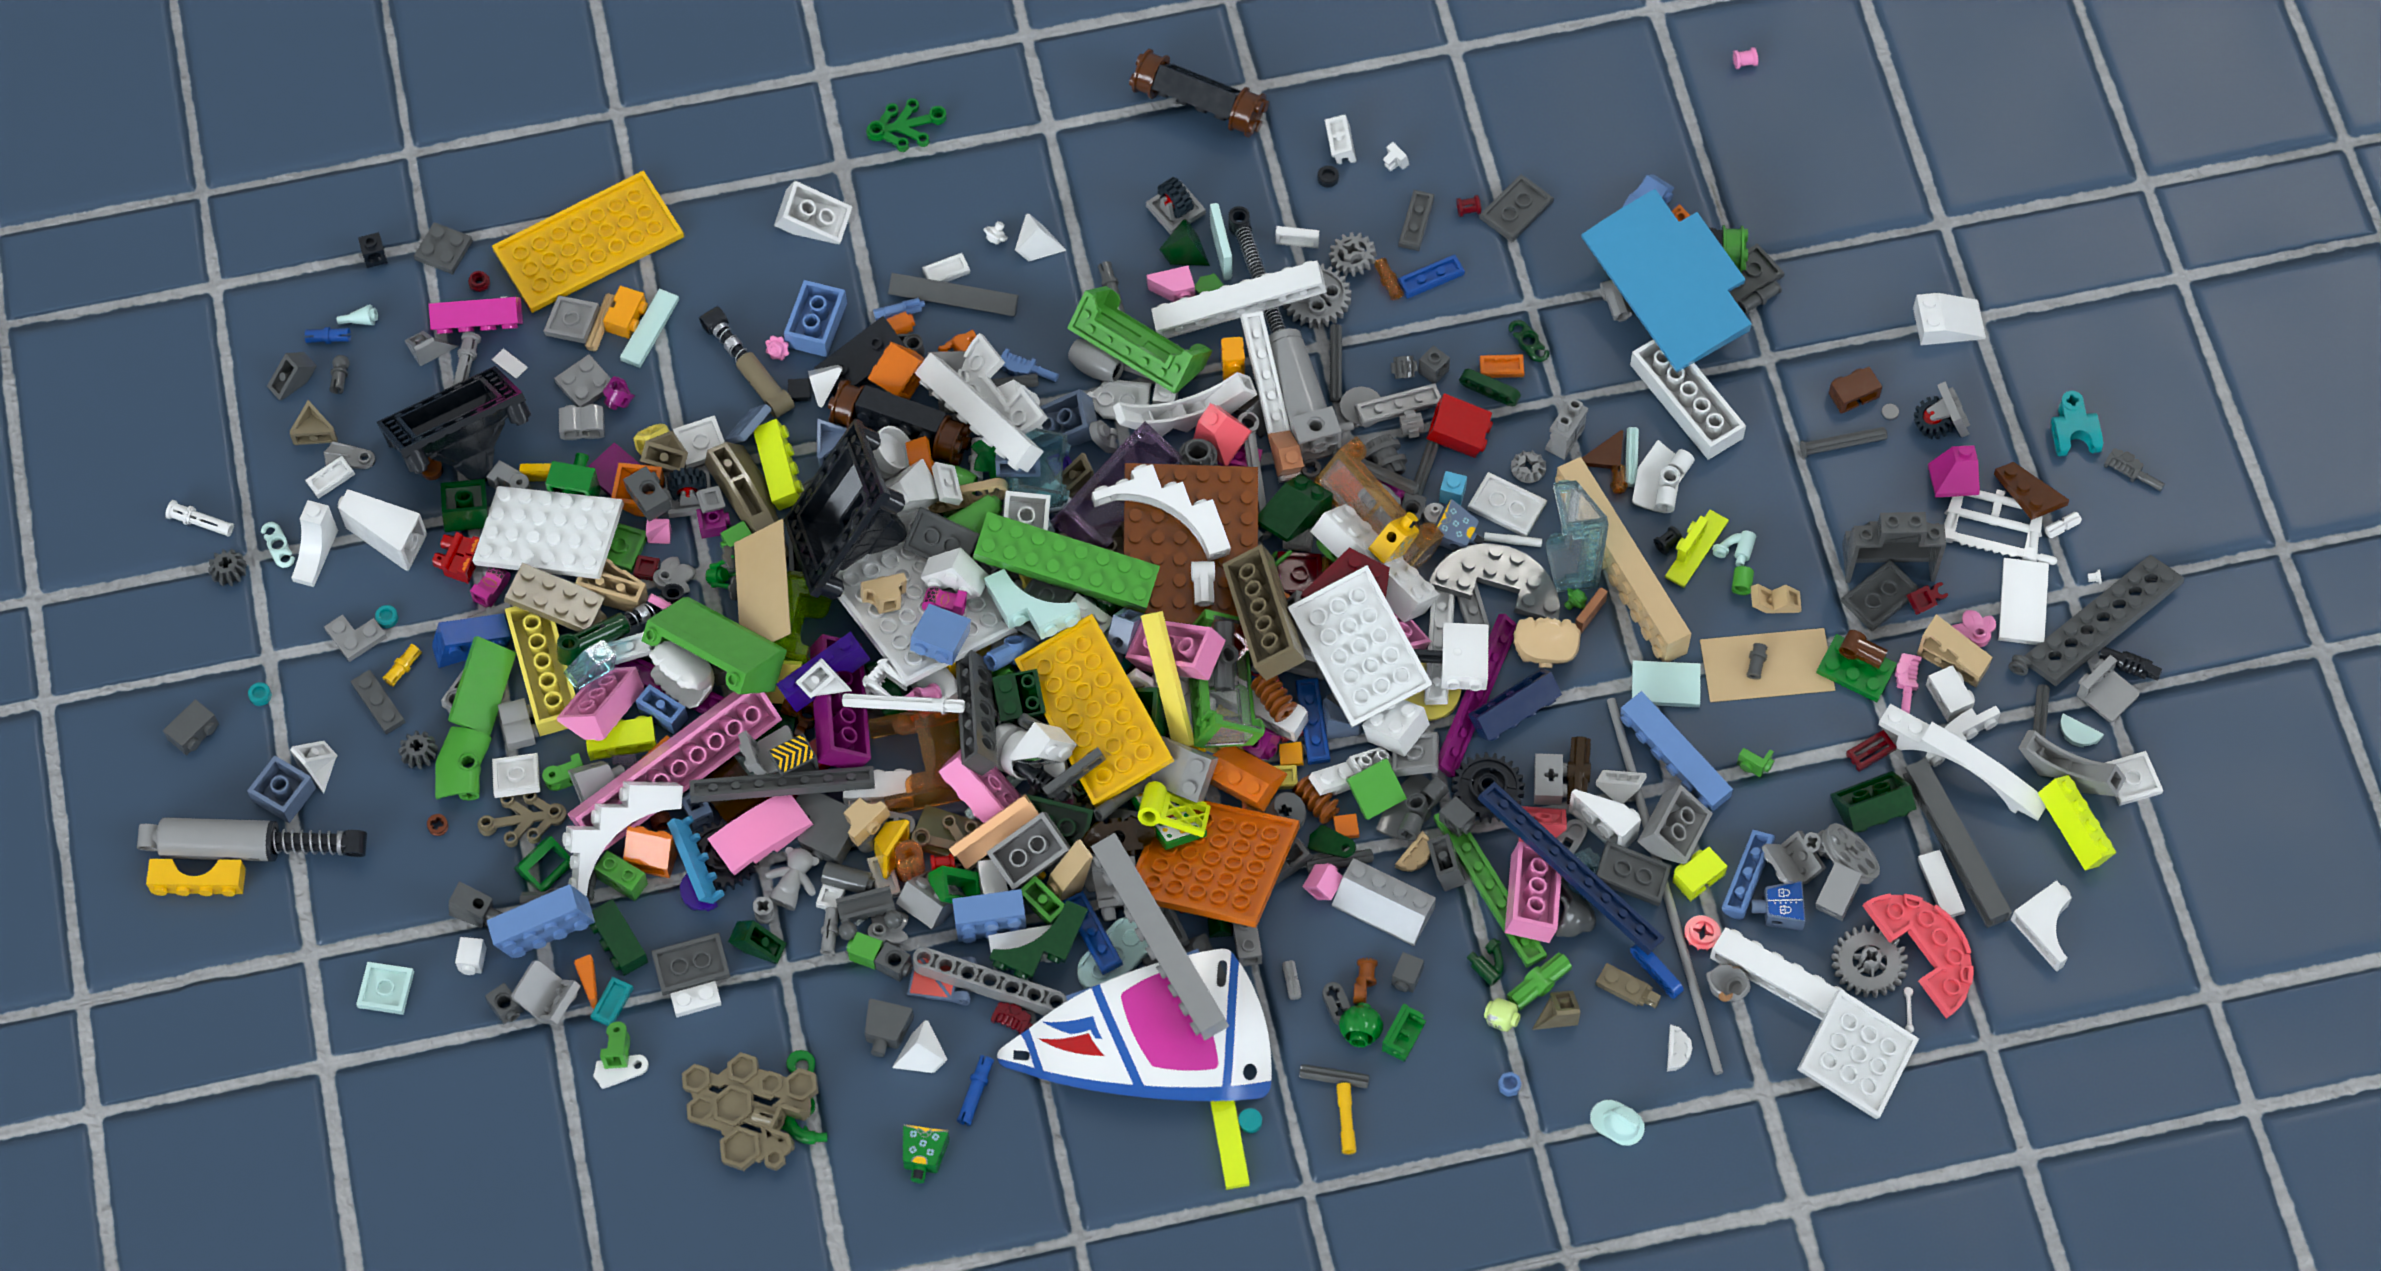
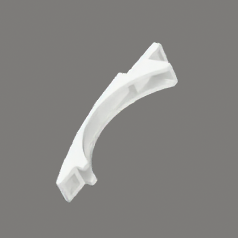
(1932, 738)

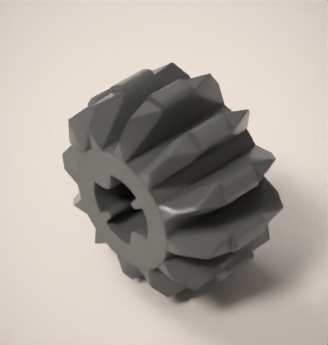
(219, 570)
(412, 756)

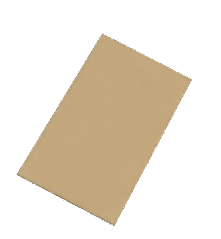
(763, 582)
(1787, 671)

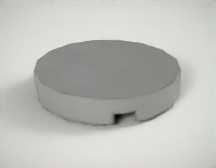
(1352, 397)

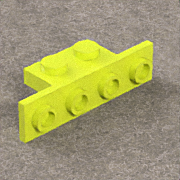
(1695, 547)

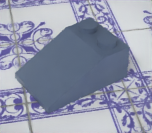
(1071, 416)

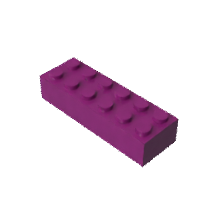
(840, 730)

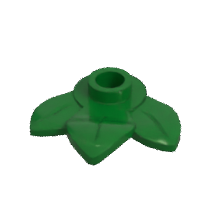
(985, 459)

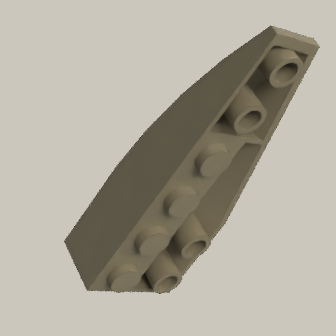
(742, 485)

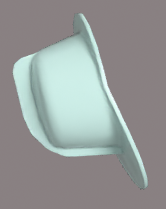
(1617, 1122)

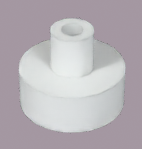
(1432, 512)

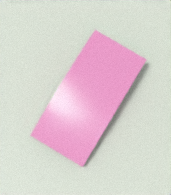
(760, 832)

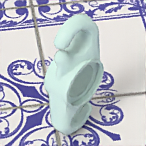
(278, 535)

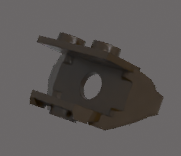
(1135, 834)

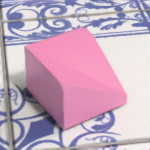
(658, 531)

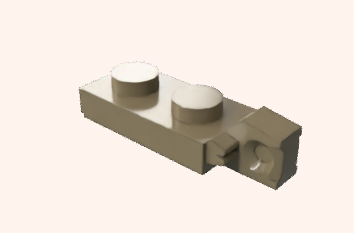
(1627, 987)

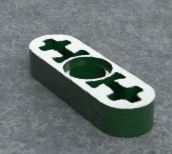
(1490, 387)

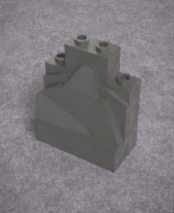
(1895, 538)

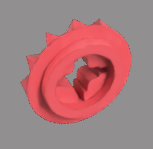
(1711, 929)

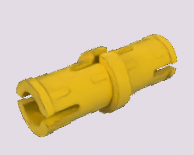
(402, 665)

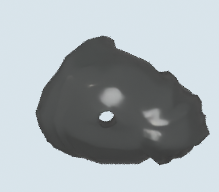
(1576, 916)

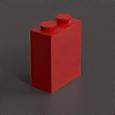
(1460, 426)

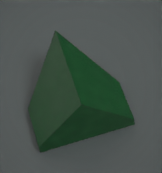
(1184, 247)

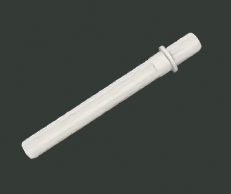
(904, 703)

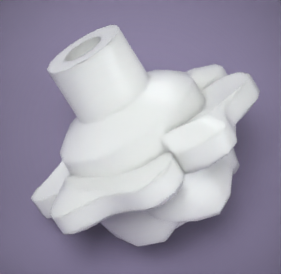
(995, 233)

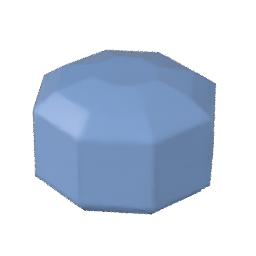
(1509, 1084)

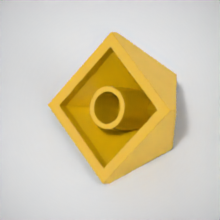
(886, 841)

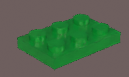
(1855, 673)

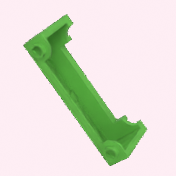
(1134, 343)
(747, 657)

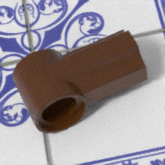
(1857, 646)

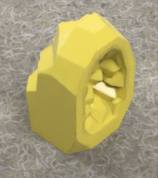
(647, 434)

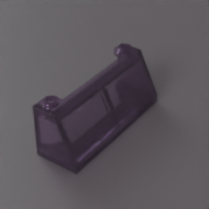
(1097, 524)

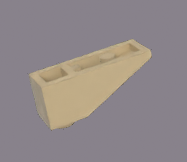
(1071, 872)

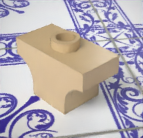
(884, 592)
(865, 819)

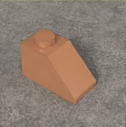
(1285, 453)

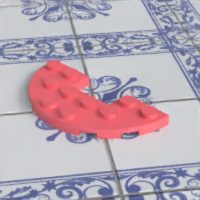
(1936, 937)

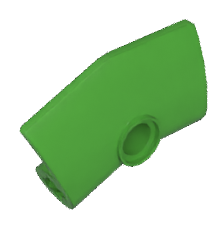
(459, 749)

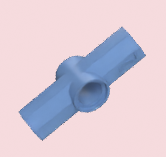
(1011, 649)

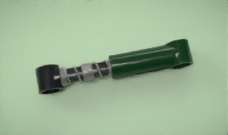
(571, 646)

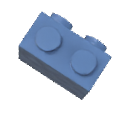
(940, 634)

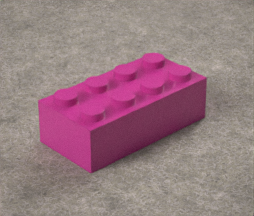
(475, 313)

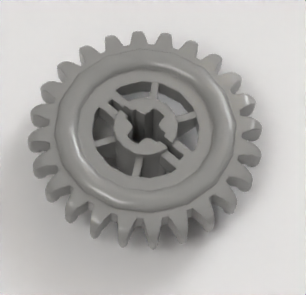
(1876, 948)

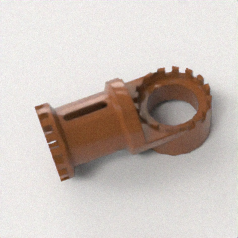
(1365, 979)

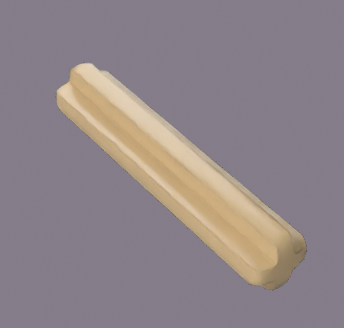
(598, 327)

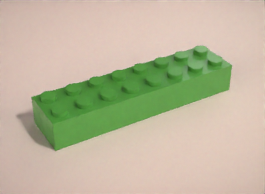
(1066, 562)

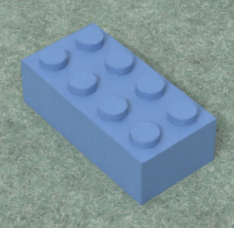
(541, 921)

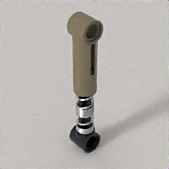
(779, 401)

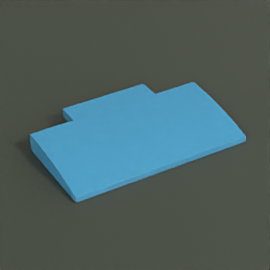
(1671, 277)

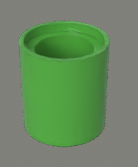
(1742, 580)

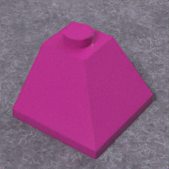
(1955, 472)

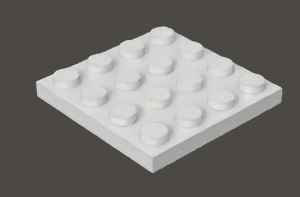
(1858, 1054)

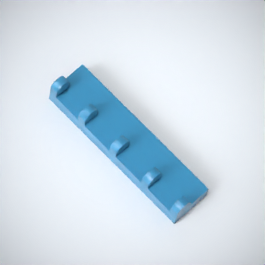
(694, 860)

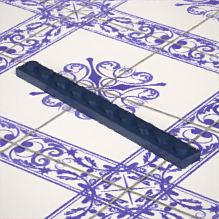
(1571, 868)

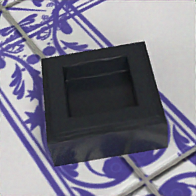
(799, 389)

